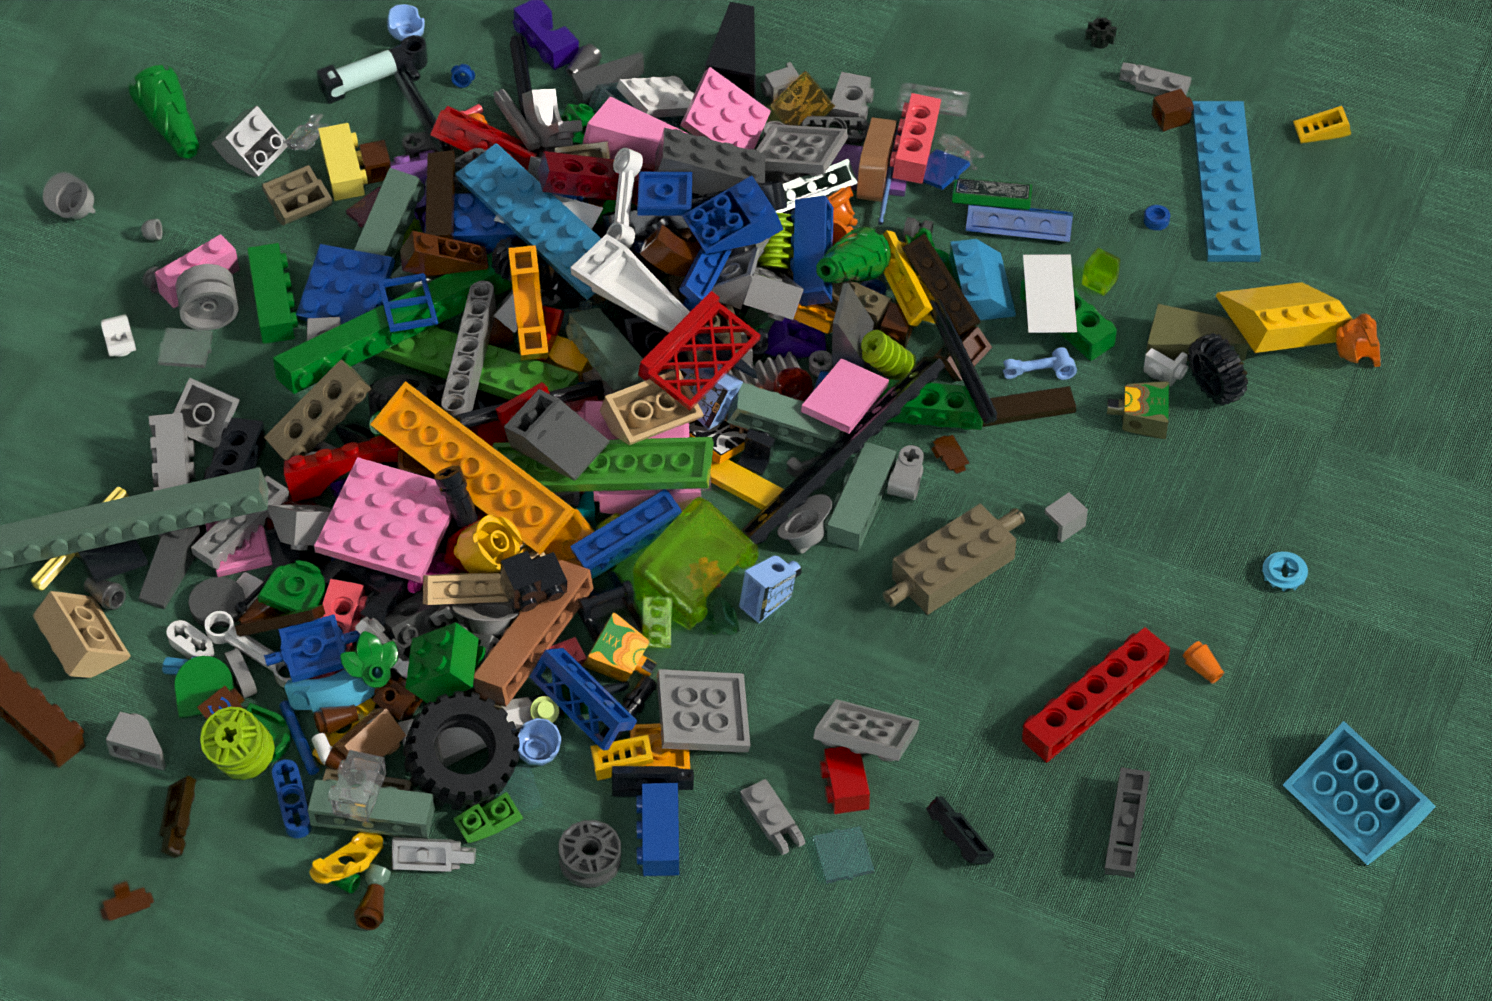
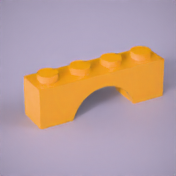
(528, 303)

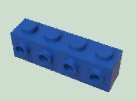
(810, 243)

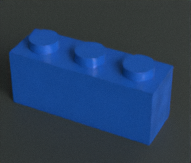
(658, 829)

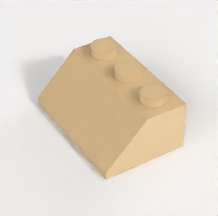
(646, 410)
(79, 634)

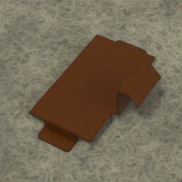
(950, 452)
(125, 901)

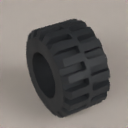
(385, 388)

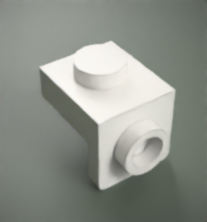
(118, 336)
(1164, 368)

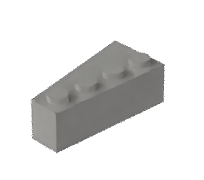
(773, 293)
(170, 452)

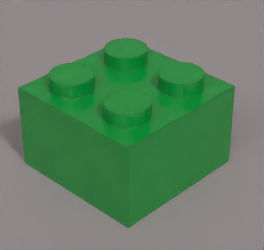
(442, 662)

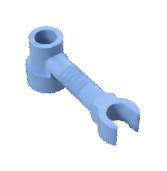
(1060, 362)

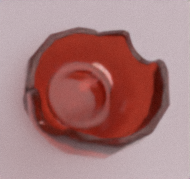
(794, 383)

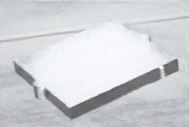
(185, 348)

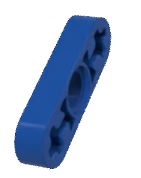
(289, 809)

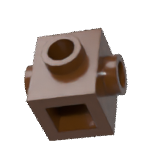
(397, 699)

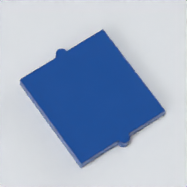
(943, 169)

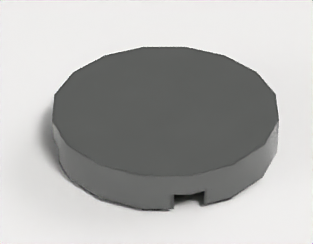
(213, 596)

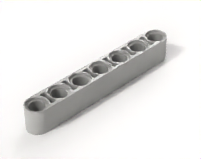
(470, 349)

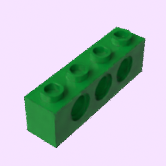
(1094, 332)
(940, 407)

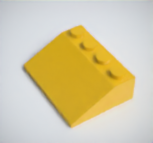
(1284, 316)

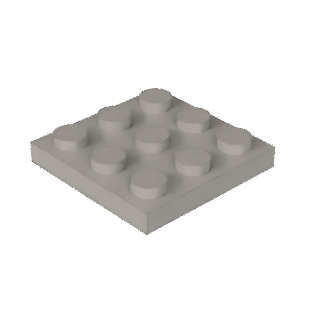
(801, 148)
(703, 711)
(866, 730)

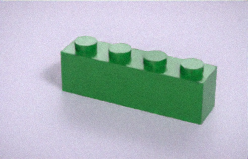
(271, 293)

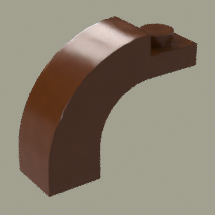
(670, 252)

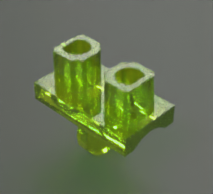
(657, 621)

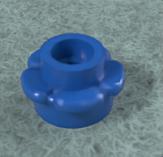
(459, 79)

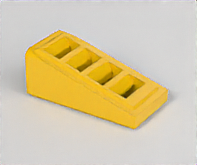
(1328, 117)
(604, 770)

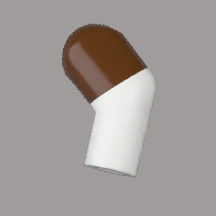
(328, 755)

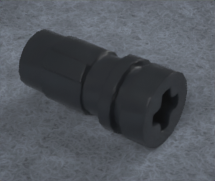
(453, 487)

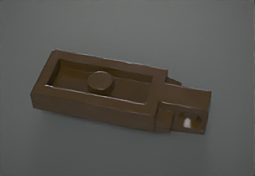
(176, 816)

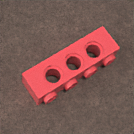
(915, 139)
(343, 597)

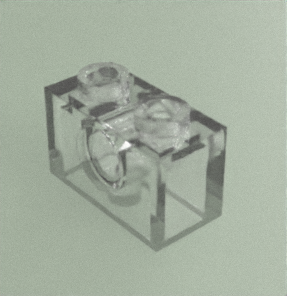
(357, 801)

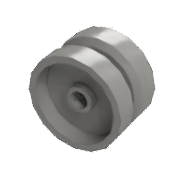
(206, 297)

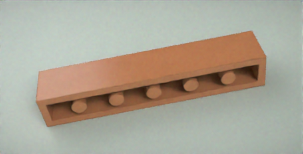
(527, 639)

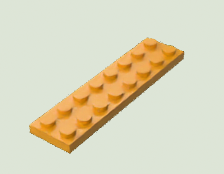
(491, 478)

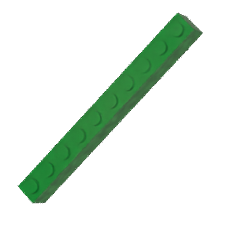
(370, 332)

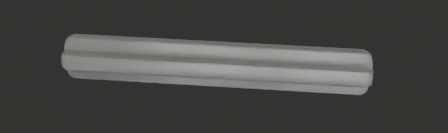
(516, 120)

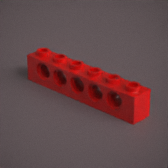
(1048, 740)

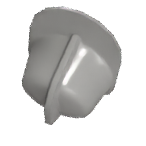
(68, 196)
(806, 523)
(487, 617)

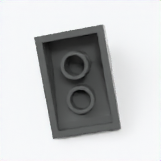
(849, 328)

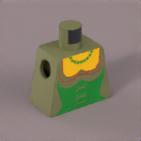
(1143, 408)

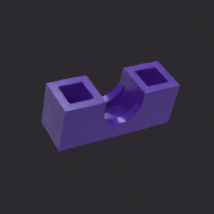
(535, 24)

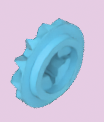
(1295, 567)

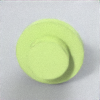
(544, 708)

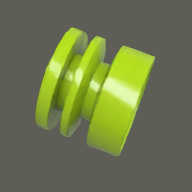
(249, 751)

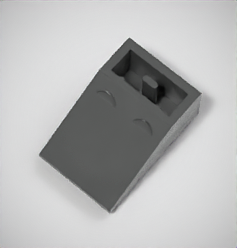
(554, 435)

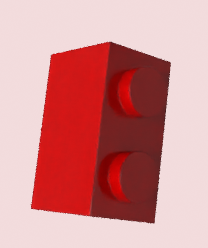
(846, 780)

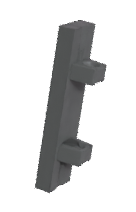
(1127, 822)

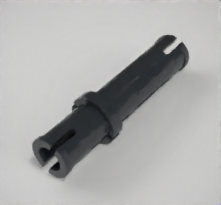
(634, 701)

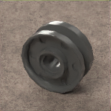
(589, 869)

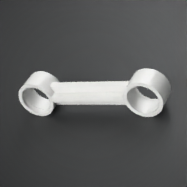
(628, 165)
(244, 643)

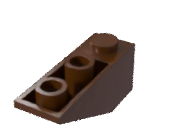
(441, 255)

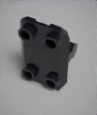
(609, 596)

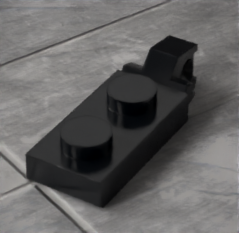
(628, 780)
(960, 831)

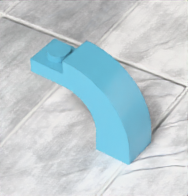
(329, 691)

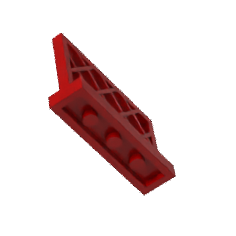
(469, 133)
(685, 332)

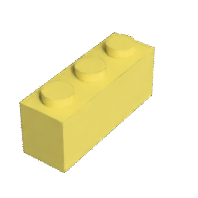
(343, 161)

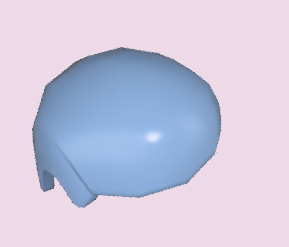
(404, 22)
(538, 741)

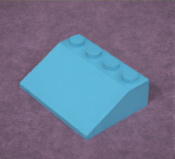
(1358, 794)

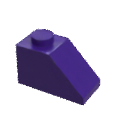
(795, 338)

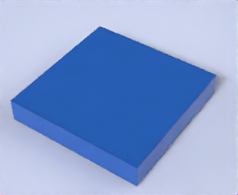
(664, 193)

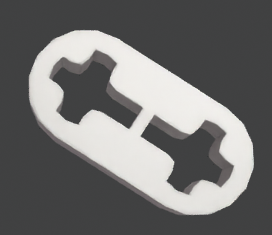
(193, 637)

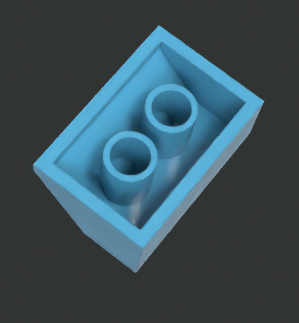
(982, 278)

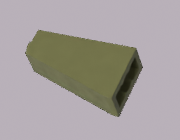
(1178, 328)

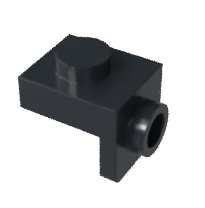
(757, 451)

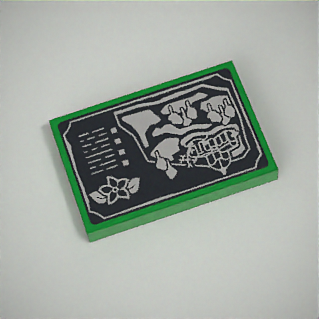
(992, 193)

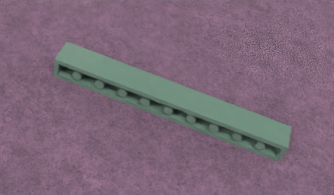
(133, 517)

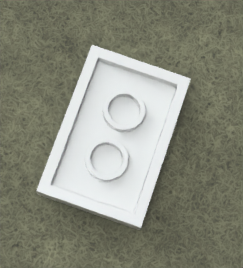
(657, 95)

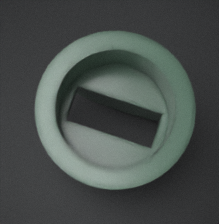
(377, 875)

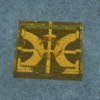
(802, 100)

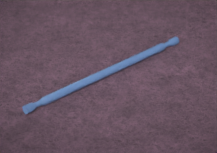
(886, 189)

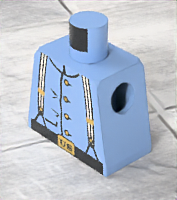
(718, 400)
(768, 587)

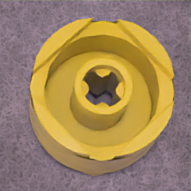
(487, 544)

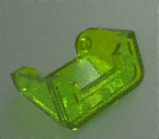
(692, 560)

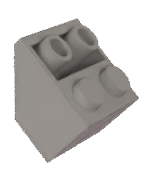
(250, 142)

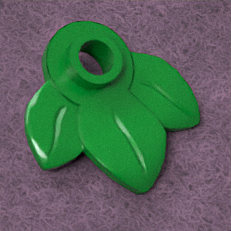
(370, 655)

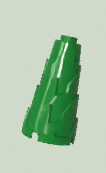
(163, 103)
(855, 257)

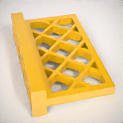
(905, 283)

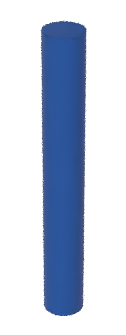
(299, 738)

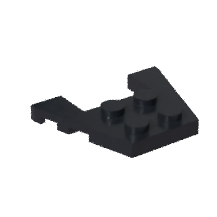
(384, 585)

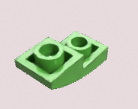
(488, 820)

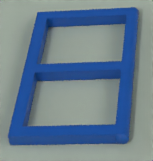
(407, 302)

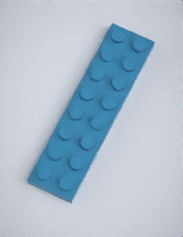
(1225, 182)
(530, 212)

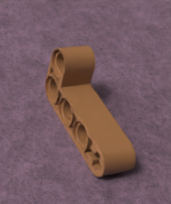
(875, 159)

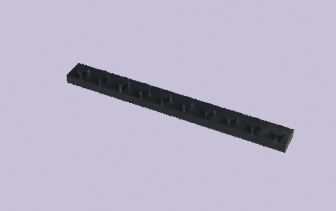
(847, 444)

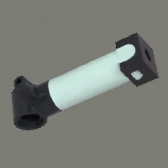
(408, 56)

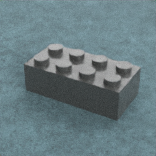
(712, 163)

